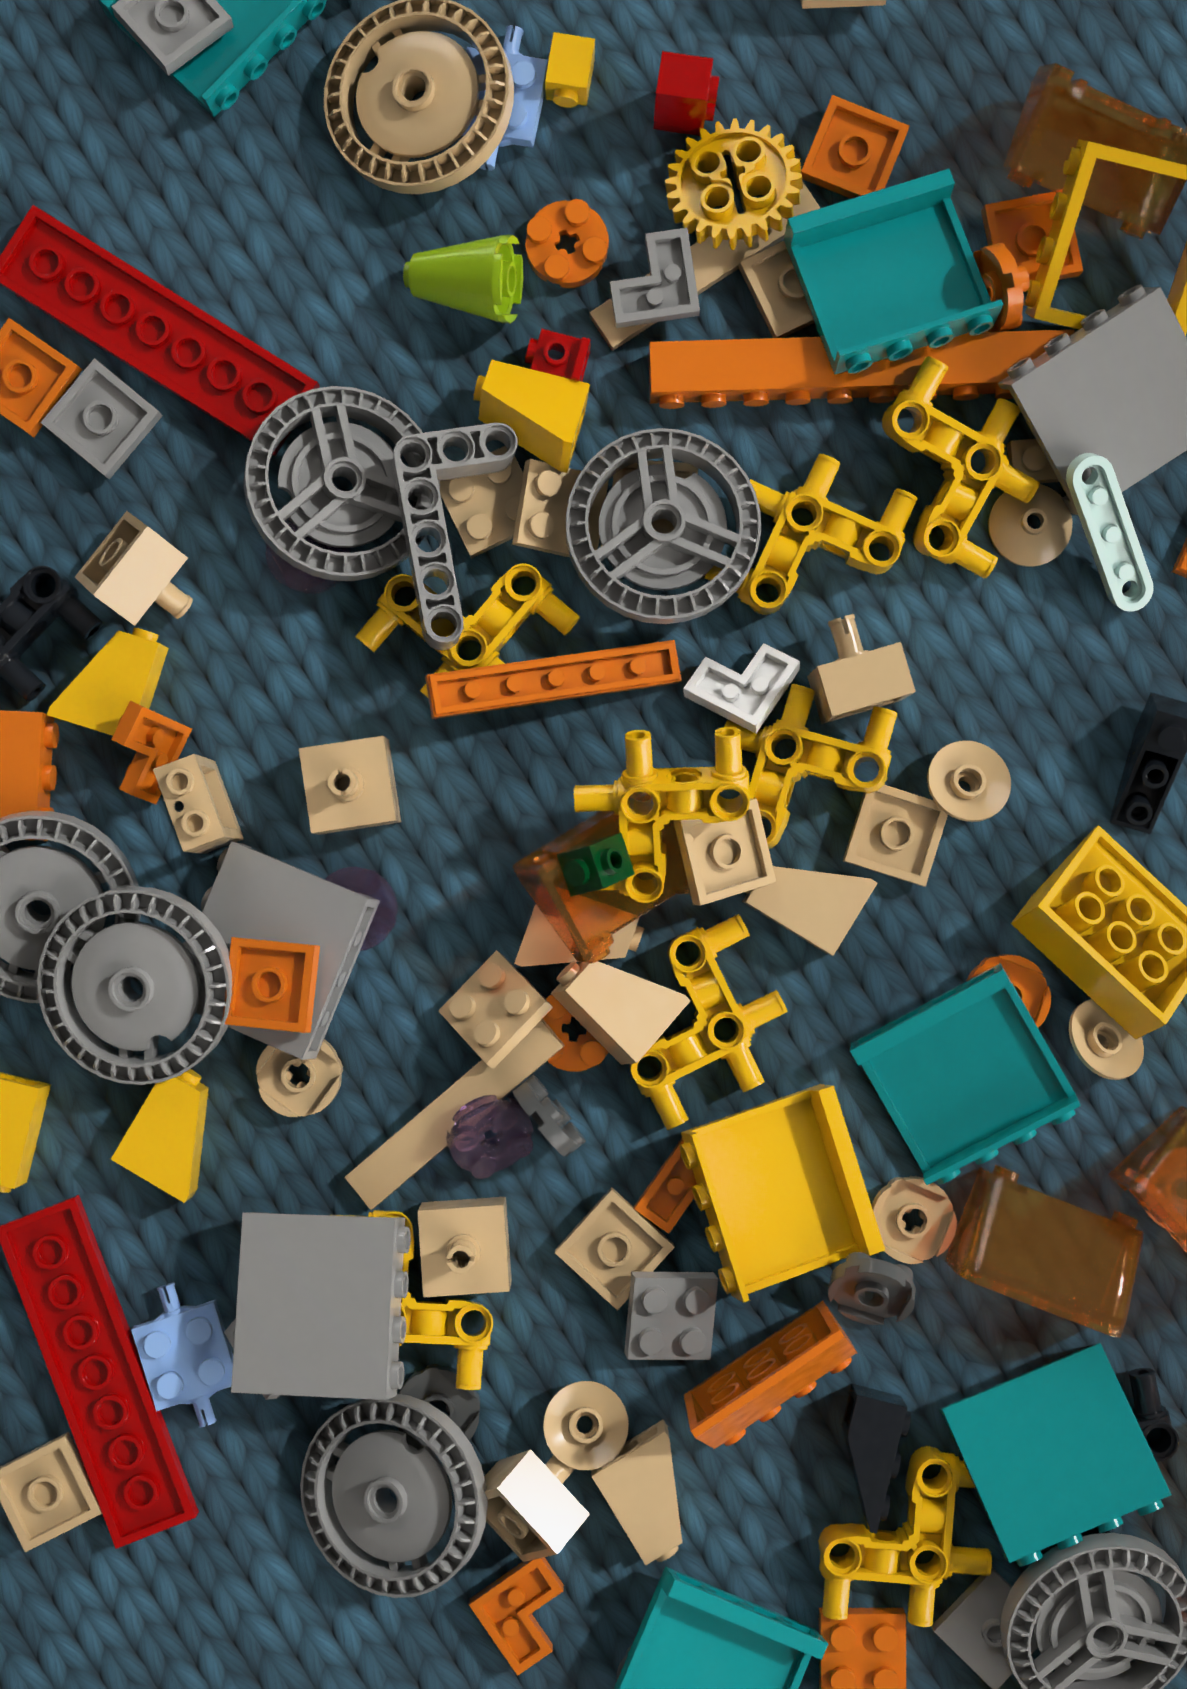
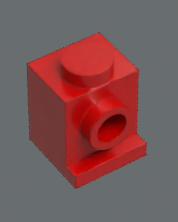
(573, 362)

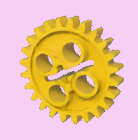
(696, 193)

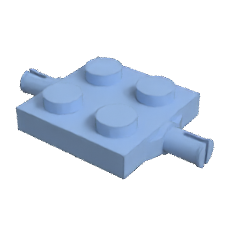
(529, 92)
(185, 1354)

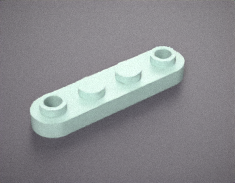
(1109, 531)

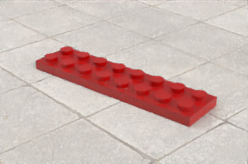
(147, 325)
(97, 1371)

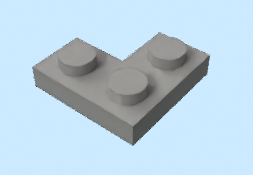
(669, 289)

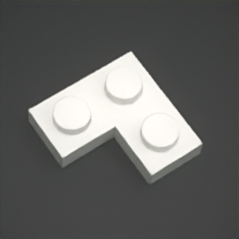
(744, 697)

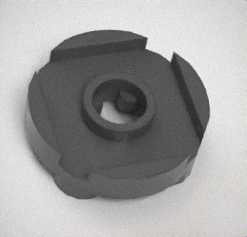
(549, 1116)
(890, 1284)
(437, 1384)

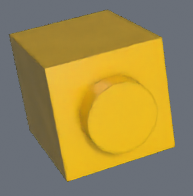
(570, 70)

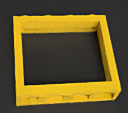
(1065, 212)

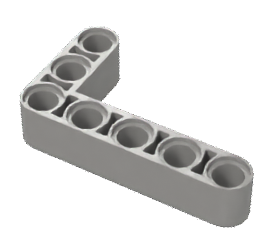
(432, 521)

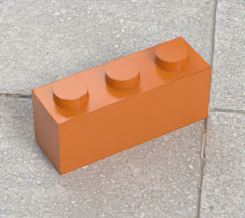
(27, 762)

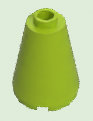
(470, 277)

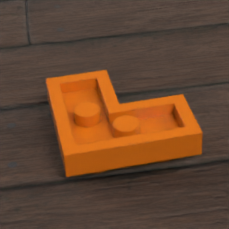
(156, 742)
(668, 1192)
(507, 1611)

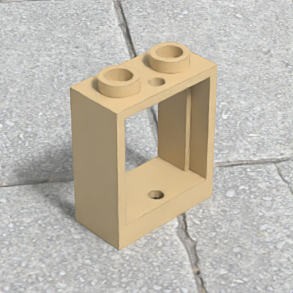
(207, 813)

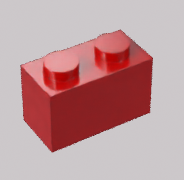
(685, 93)

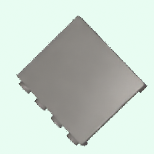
(1109, 390)
(283, 903)
(320, 1306)

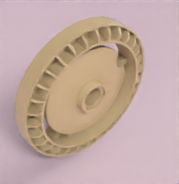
(412, 62)

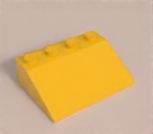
(1112, 933)

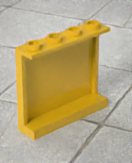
(780, 1190)

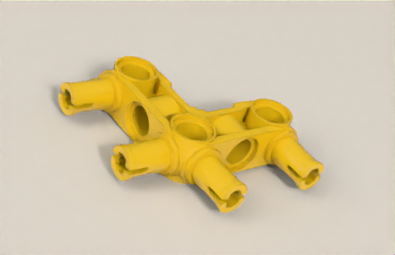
(953, 446)
(832, 530)
(490, 625)
(814, 756)
(674, 794)
(713, 1001)
(441, 1323)
(892, 1554)

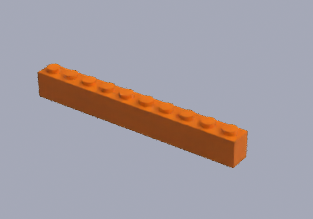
(801, 370)

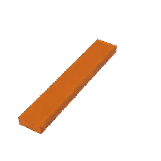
(552, 679)

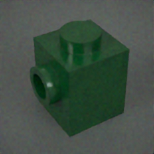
(595, 864)

